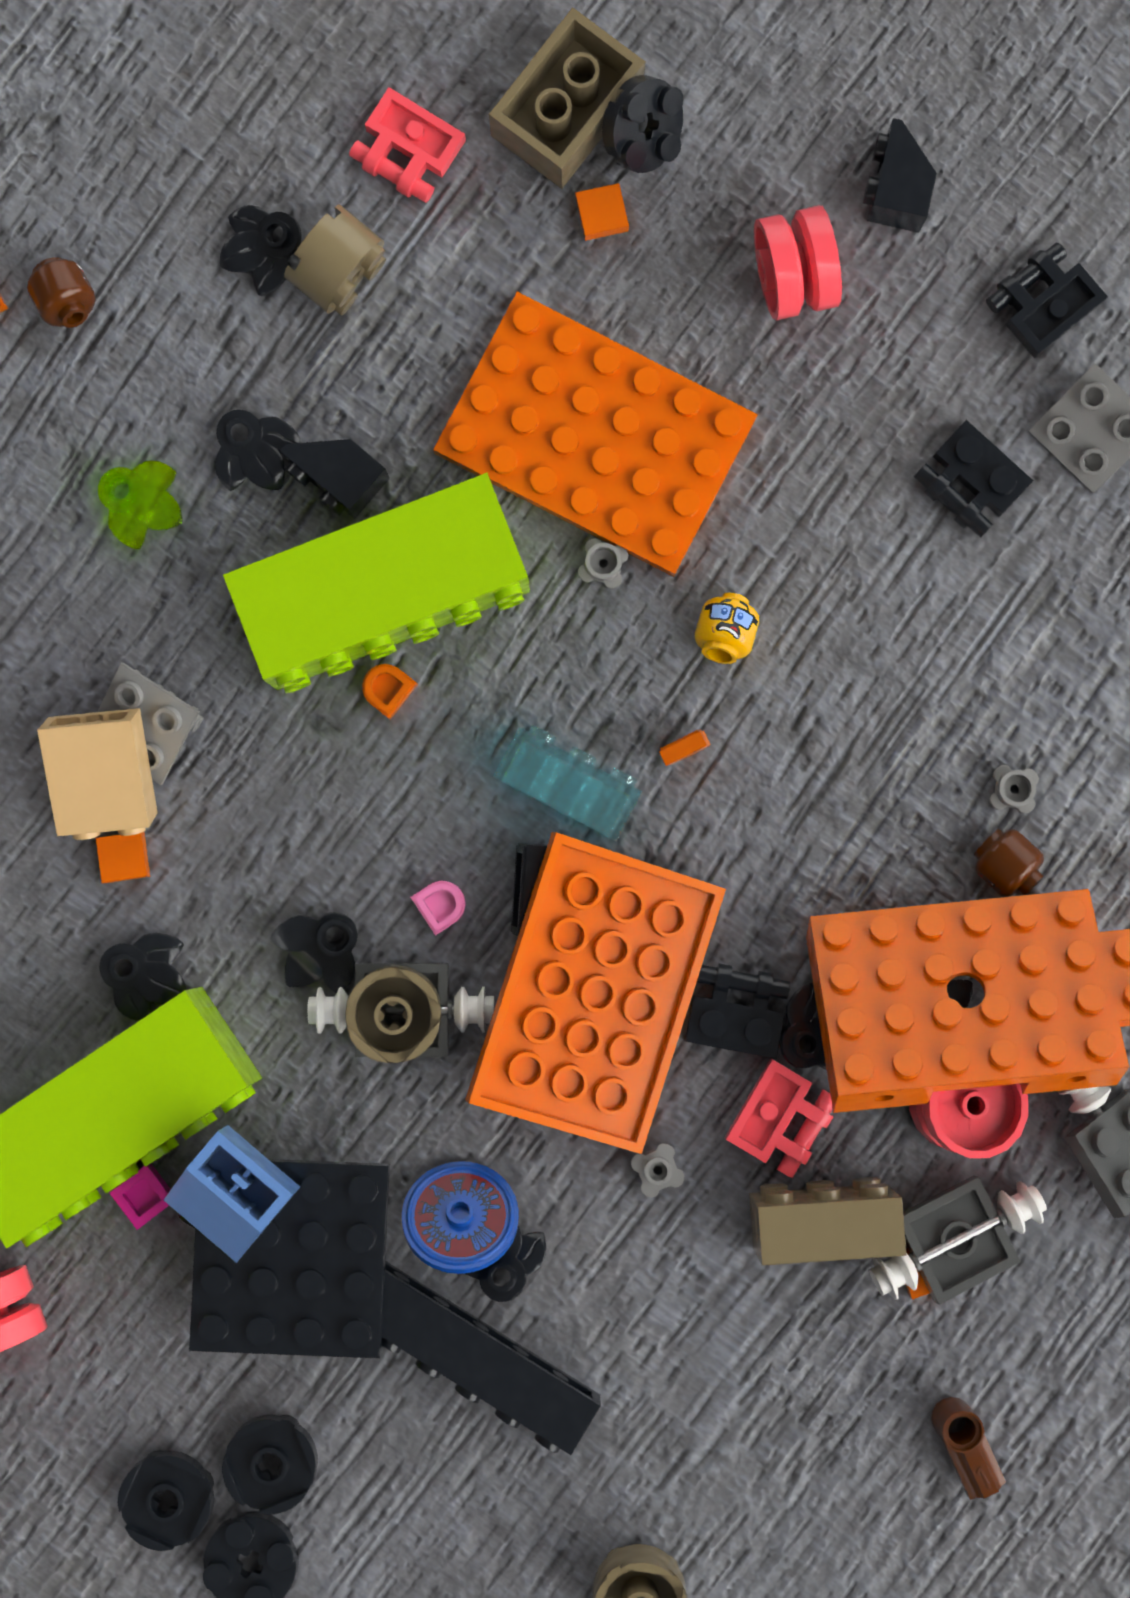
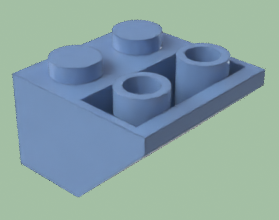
(231, 1192)

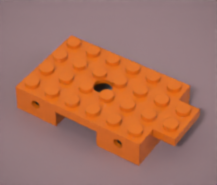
(1046, 1012)

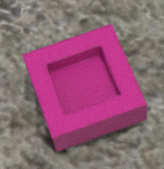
(142, 1196)

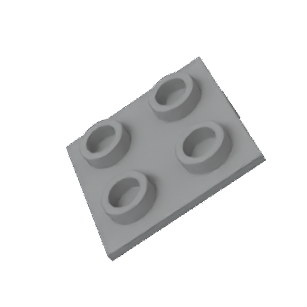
(1089, 428)
(163, 715)

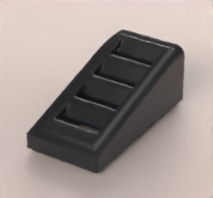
(527, 866)

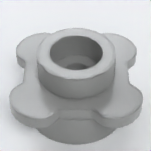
(598, 551)
(1026, 784)
(660, 1157)

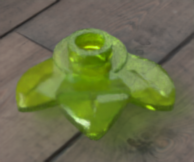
(144, 506)

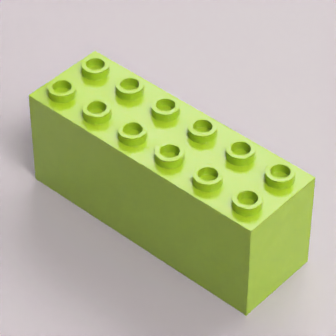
(378, 584)
(117, 1110)

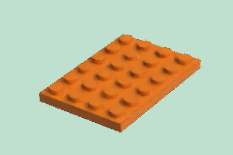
(595, 433)
(595, 994)

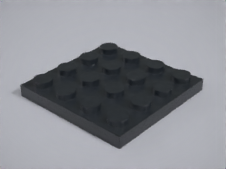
(308, 1278)

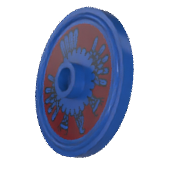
(460, 1217)

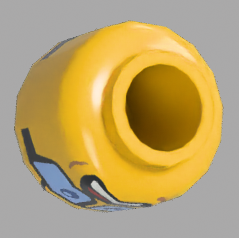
(726, 628)

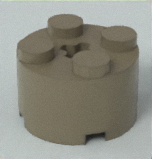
(335, 260)
(395, 1041)
(639, 1572)

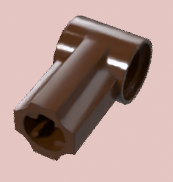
(968, 1449)

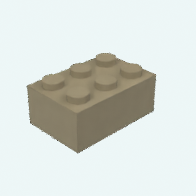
(561, 96)
(827, 1222)

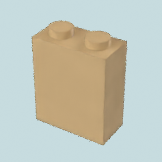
(98, 773)

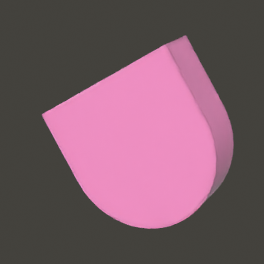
(440, 905)

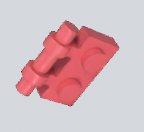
(416, 134)
(770, 1110)

